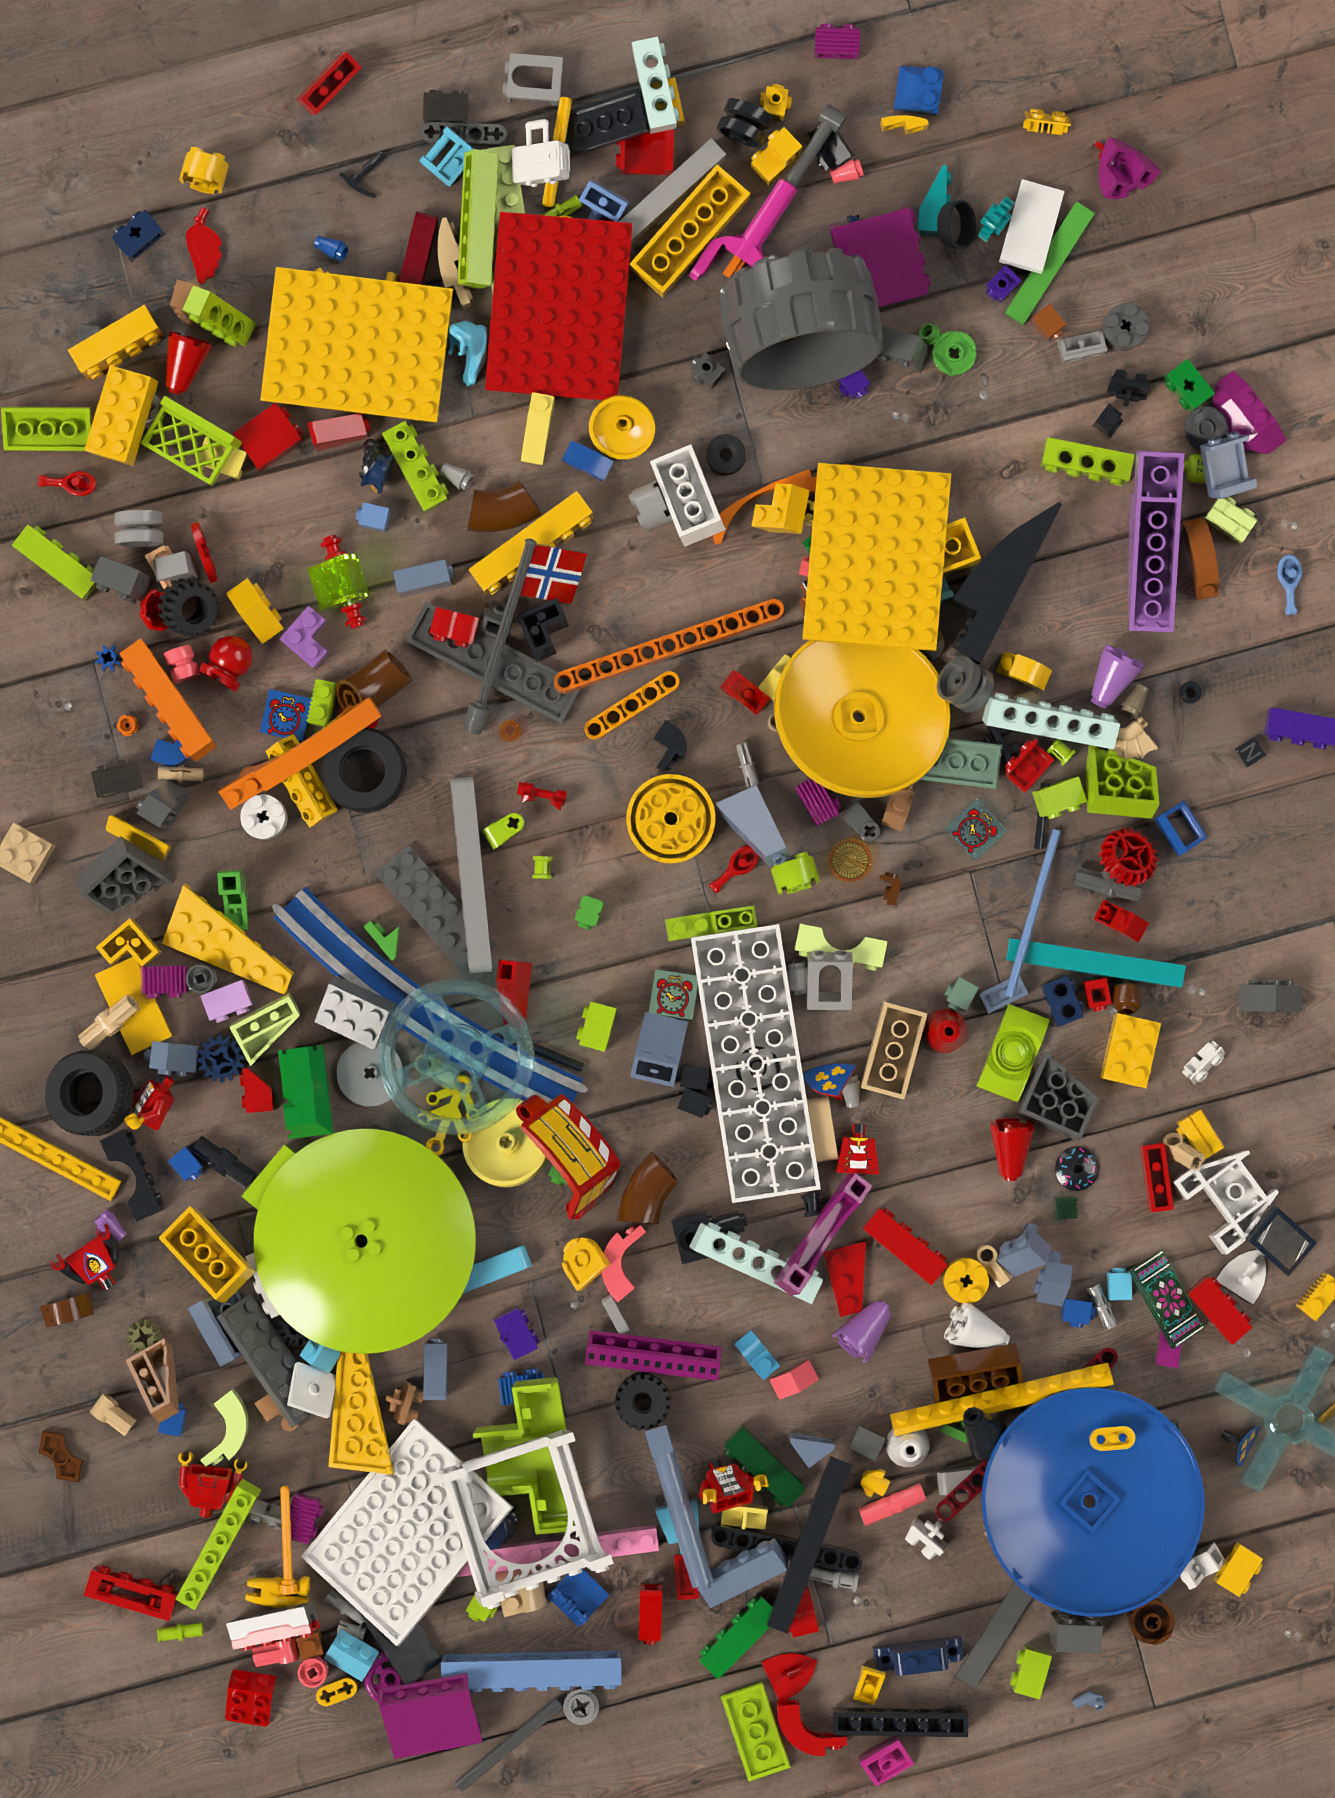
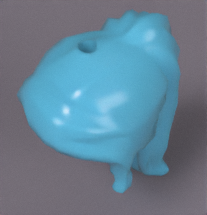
(474, 343)

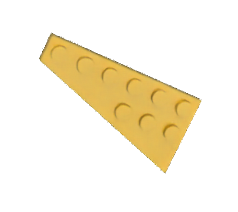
(217, 940)
(357, 1423)

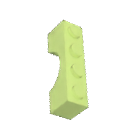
(868, 952)

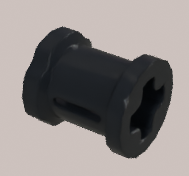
(811, 1204)

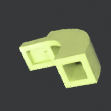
(236, 1419)

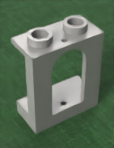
(551, 95)
(829, 1000)

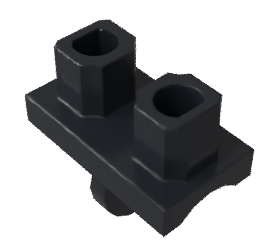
(1128, 389)
(1008, 750)

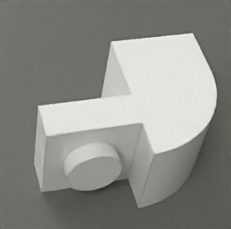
(1202, 1564)

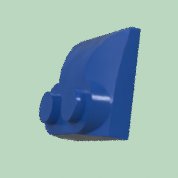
(918, 90)

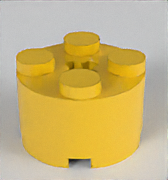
(204, 171)
(971, 1291)

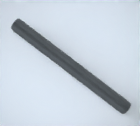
(508, 1744)

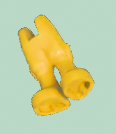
(271, 1595)

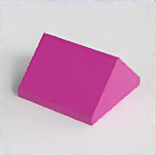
(885, 1760)

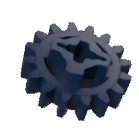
(218, 1068)

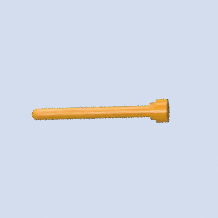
(288, 1584)

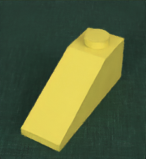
(537, 428)

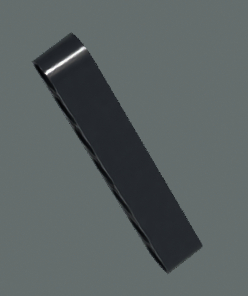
(755, 1536)

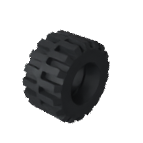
(204, 614)

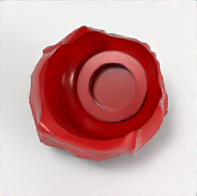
(150, 612)

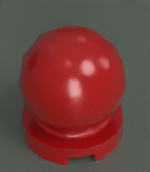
(229, 659)

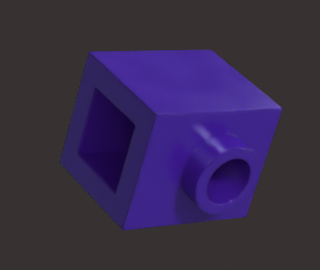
(854, 385)

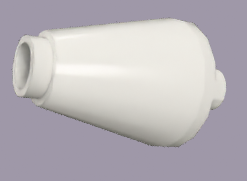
(974, 1329)
(897, 1446)

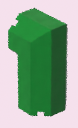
(307, 1092)

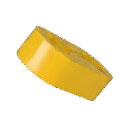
(334, 1686)

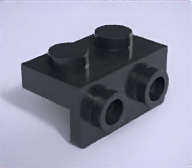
(833, 152)

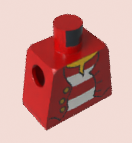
(857, 1153)

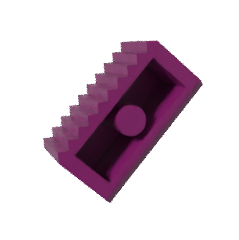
(837, 42)
(818, 801)
(163, 980)
(303, 1515)

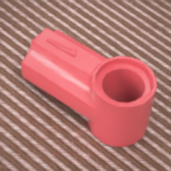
(275, 1653)

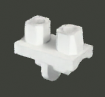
(929, 1535)

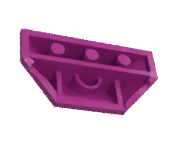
(1247, 414)

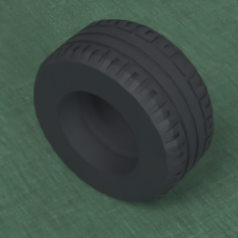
(385, 792)
(62, 1089)

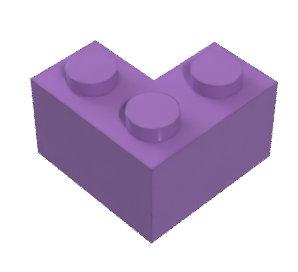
(301, 637)

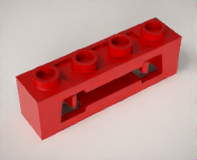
(142, 1586)

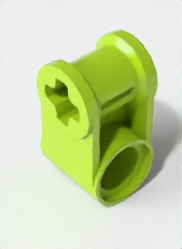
(500, 832)

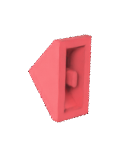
(794, 1380)

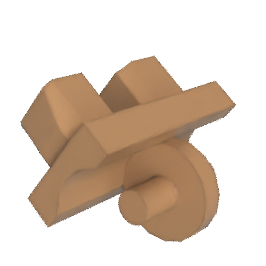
(402, 1401)

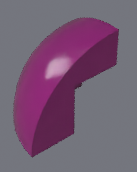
(1124, 169)

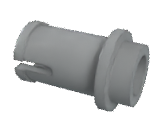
(354, 1630)

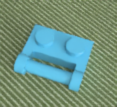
(453, 162)

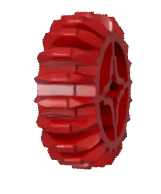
(1125, 862)

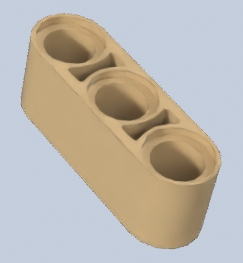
(822, 1129)

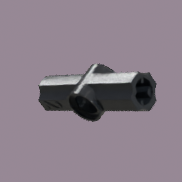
(224, 1162)

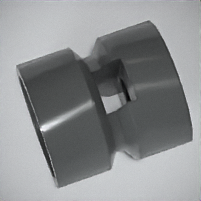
(201, 978)

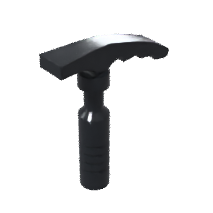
(366, 169)

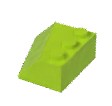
(1120, 785)

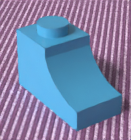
(757, 1354)

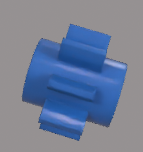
(106, 651)

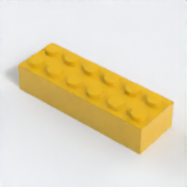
(689, 231)
(548, 530)

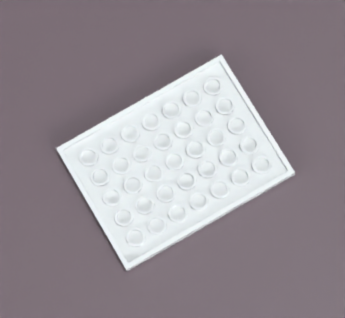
(397, 1535)

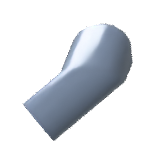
(1089, 1698)

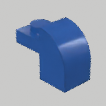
(168, 753)

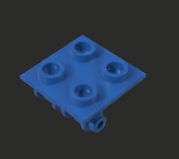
(578, 1596)

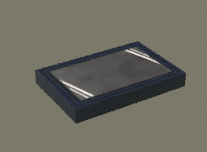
(1281, 1240)

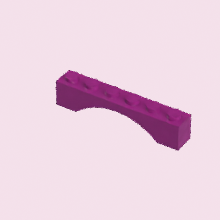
(806, 1256)

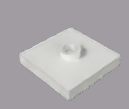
(312, 1390)

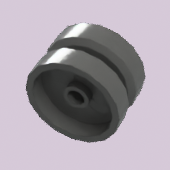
(965, 684)

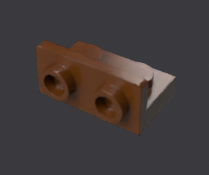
(891, 893)

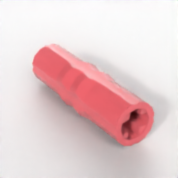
(892, 1504)

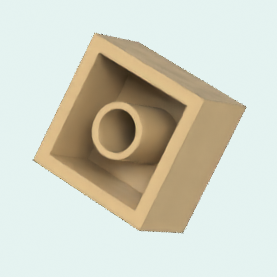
(24, 853)

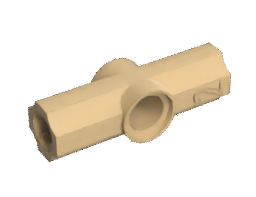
(109, 1022)

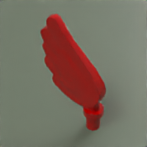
(203, 247)

